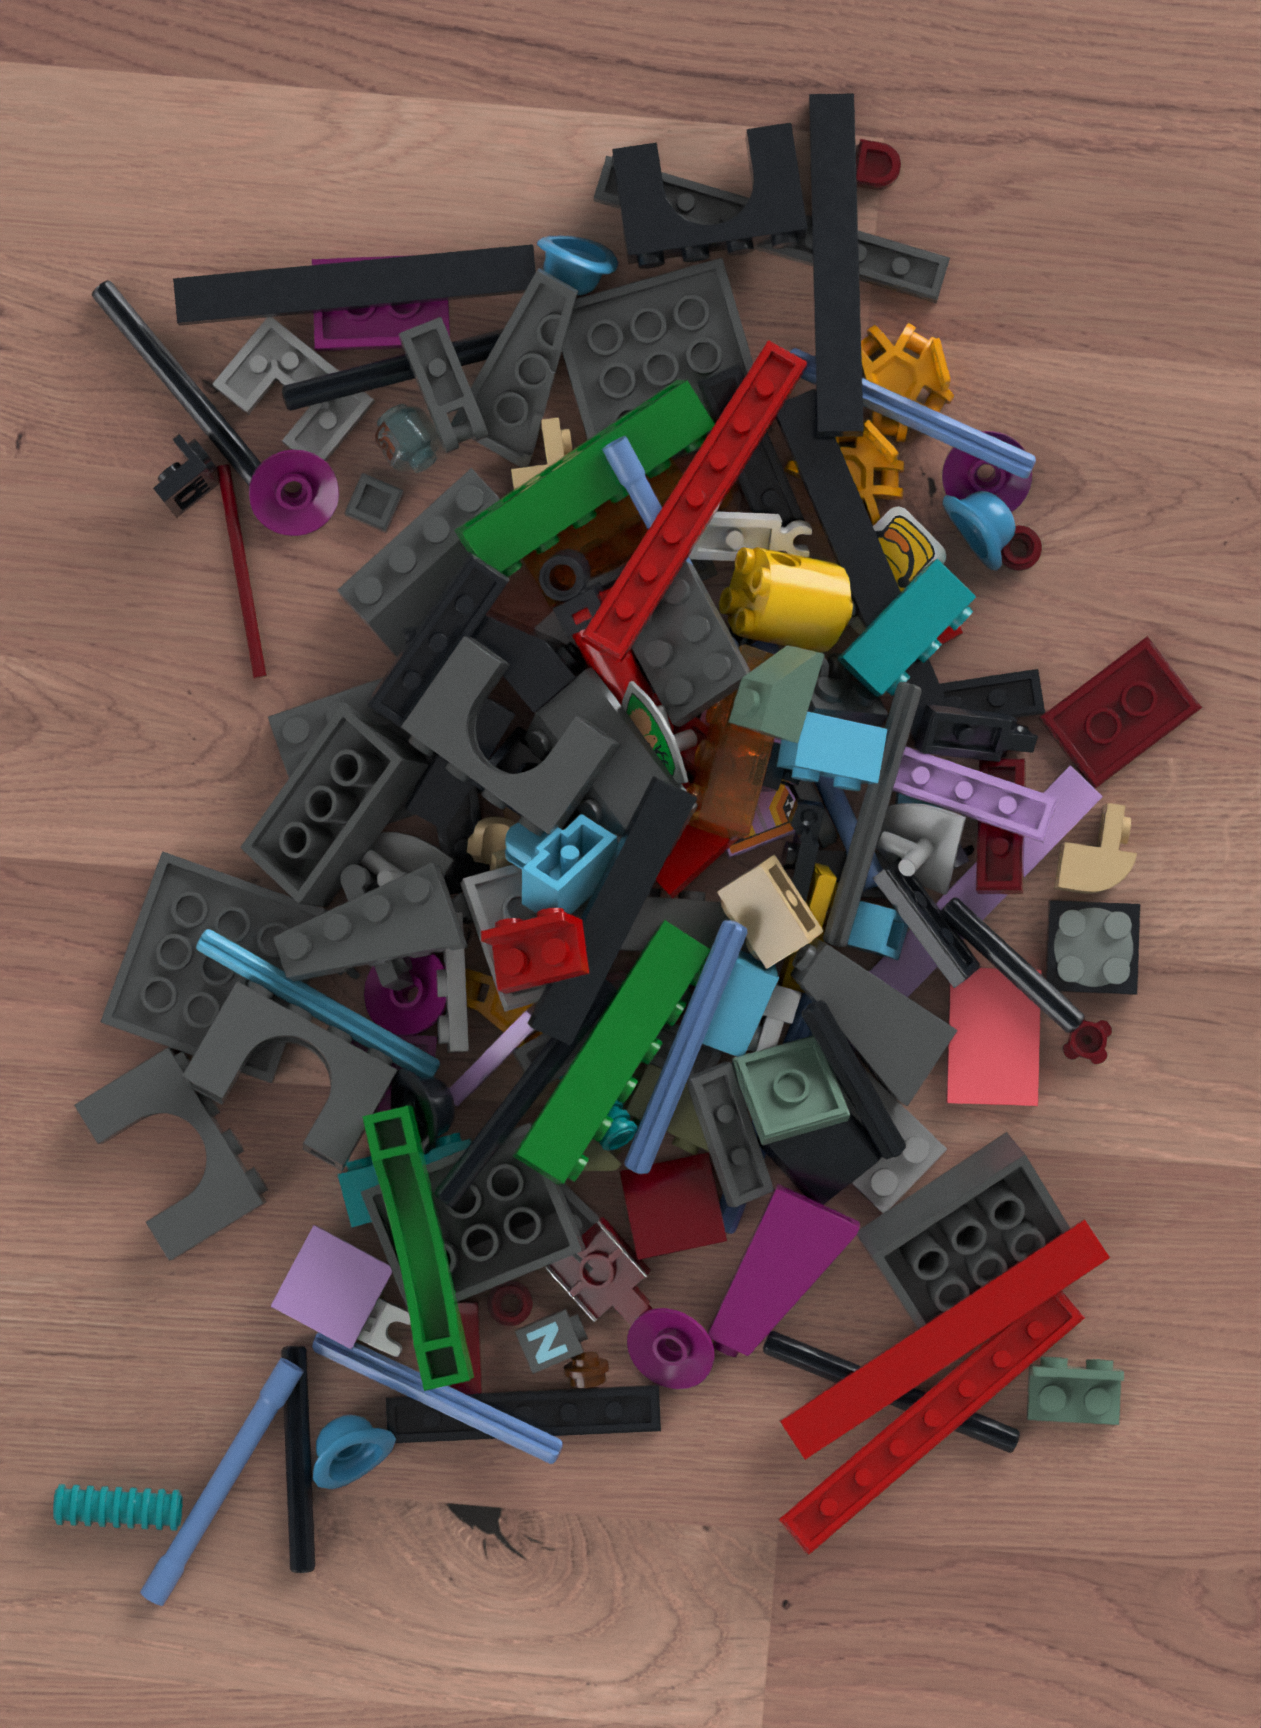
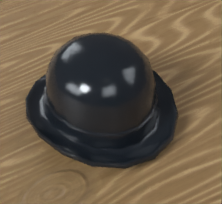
(431, 1103)

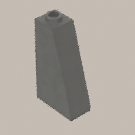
(883, 1026)

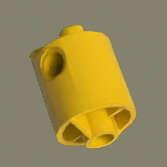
(787, 599)

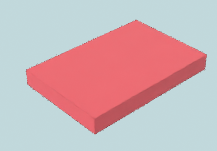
(996, 1042)

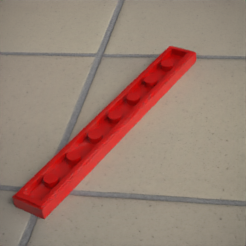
(694, 502)
(944, 1339)
(928, 1422)

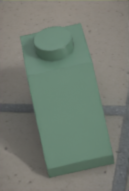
(778, 694)

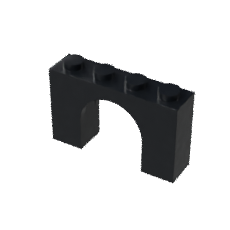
(658, 232)

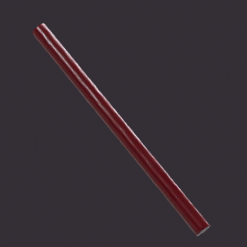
(241, 571)

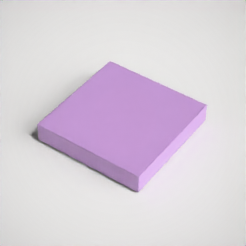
(332, 1287)

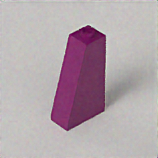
(781, 1262)

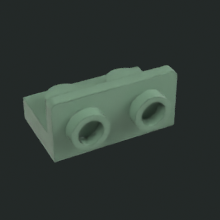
(1074, 1393)

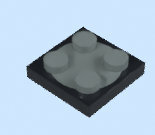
(1093, 947)

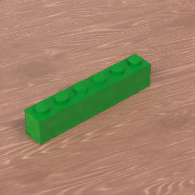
(584, 479)
(612, 1054)

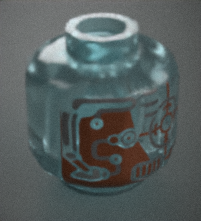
(407, 438)

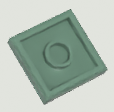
(790, 1090)

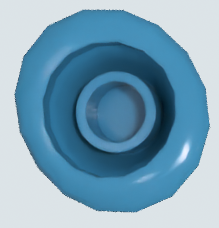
(577, 261)
(983, 523)
(349, 1450)

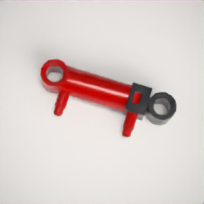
(575, 611)

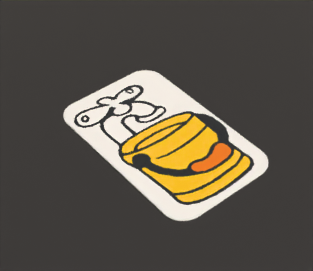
(907, 550)

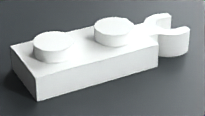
(735, 530)

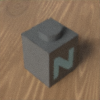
(551, 1339)

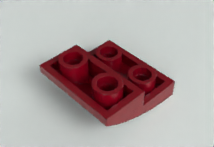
(673, 1206)

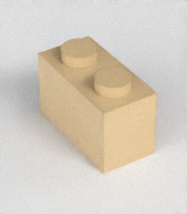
(770, 910)

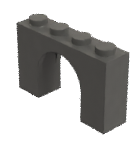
(447, 724)
(253, 1022)
(226, 1187)

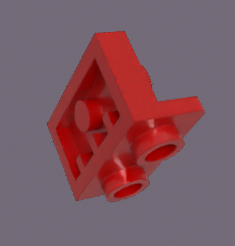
(537, 949)

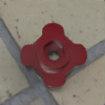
(1096, 1049)

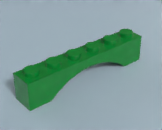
(420, 1247)

